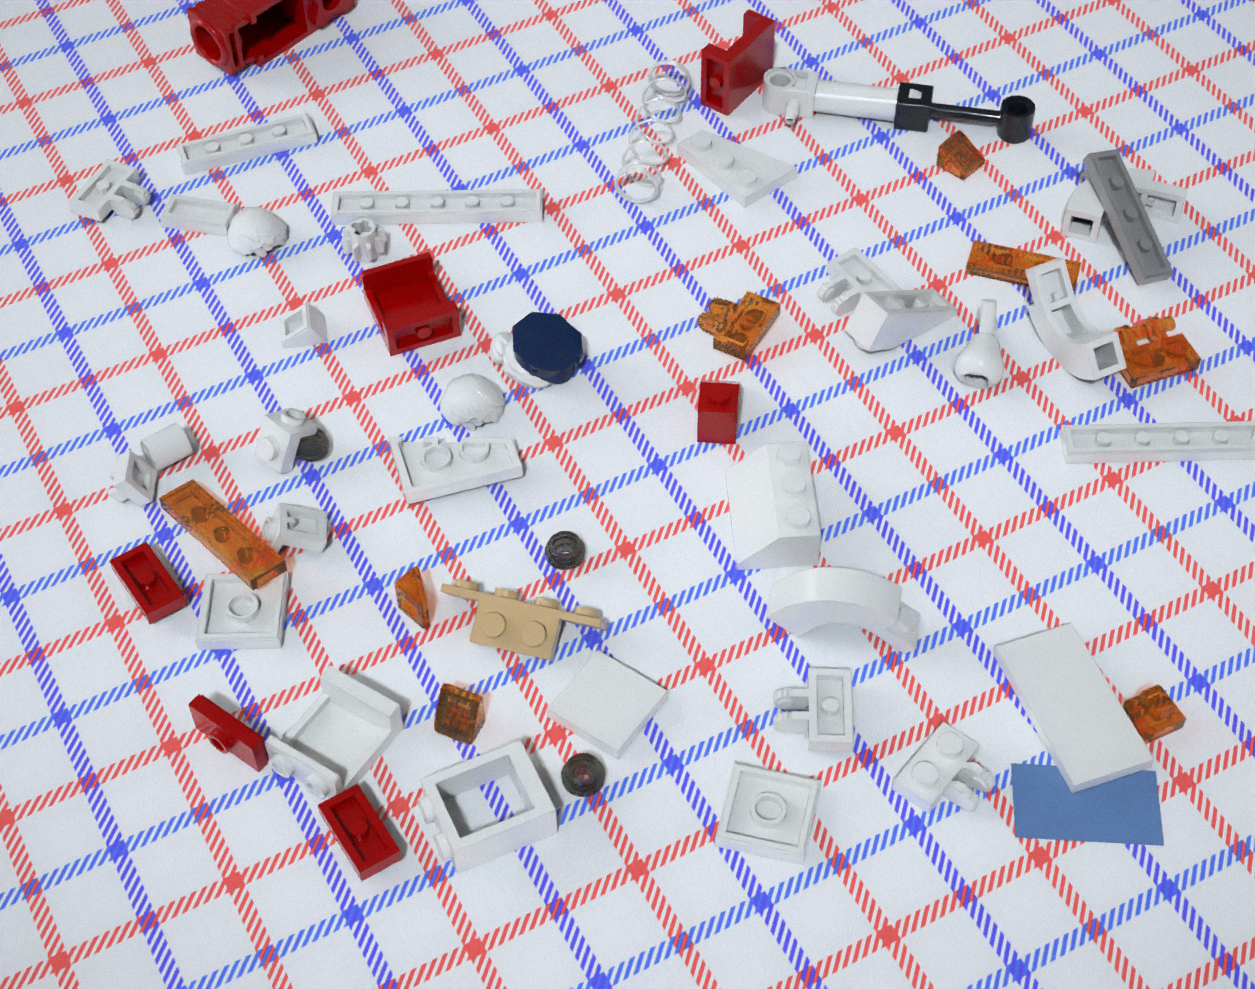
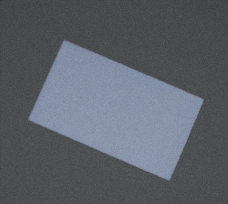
(1110, 812)

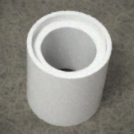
(166, 447)

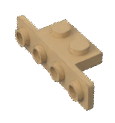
(519, 625)

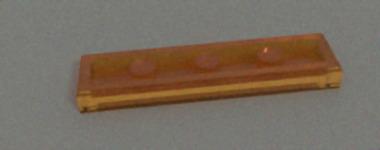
(223, 534)

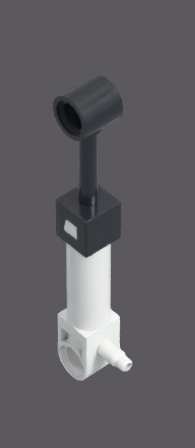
(802, 93)

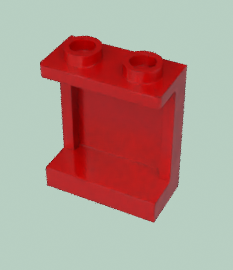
(736, 73)
(409, 304)

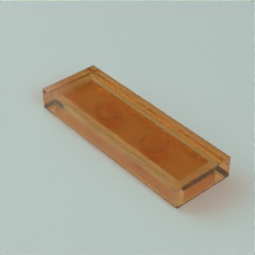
(1010, 263)

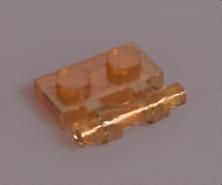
(1160, 357)

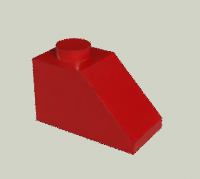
(718, 411)

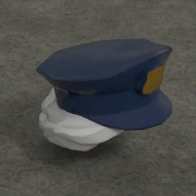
(539, 350)

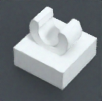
(133, 479)

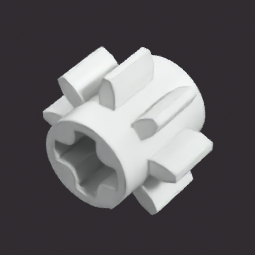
(363, 240)

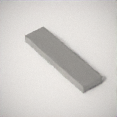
(1128, 217)

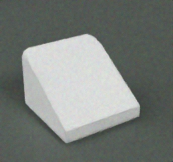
(303, 327)

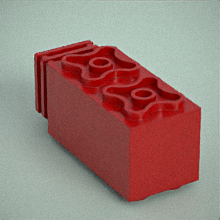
(256, 30)

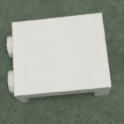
(336, 736)

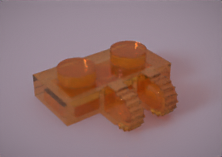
(739, 326)

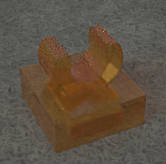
(1154, 714)

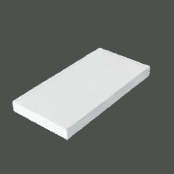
(1073, 707)

